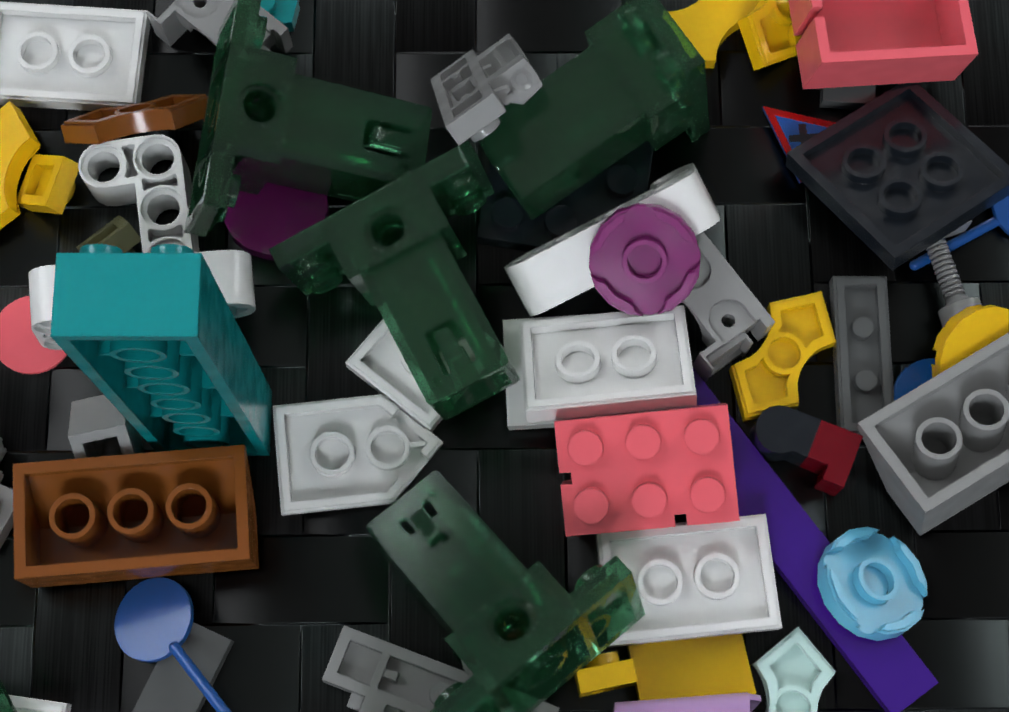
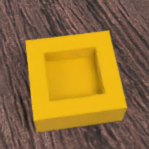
(48, 184)
(606, 674)

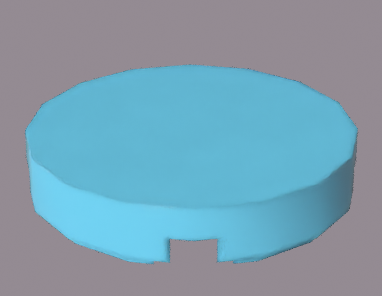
(872, 584)

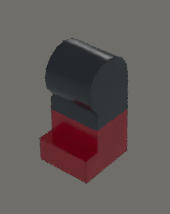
(808, 443)

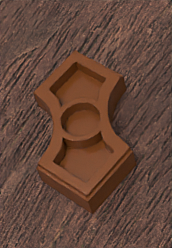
(121, 121)

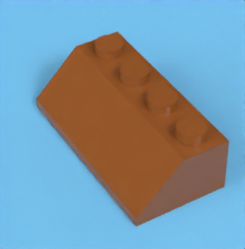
(134, 516)

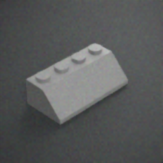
(945, 438)

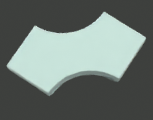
(793, 674)

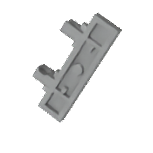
(477, 88)
(389, 676)

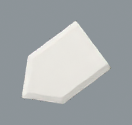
(347, 453)

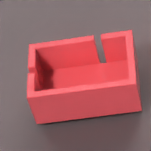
(881, 41)
(647, 469)

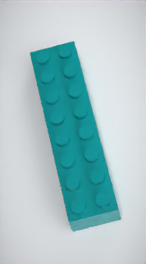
(162, 346)

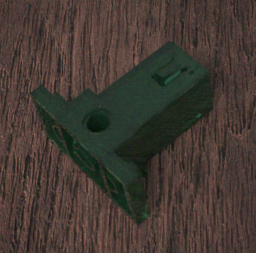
(625, 89)
(292, 128)
(405, 262)
(504, 623)

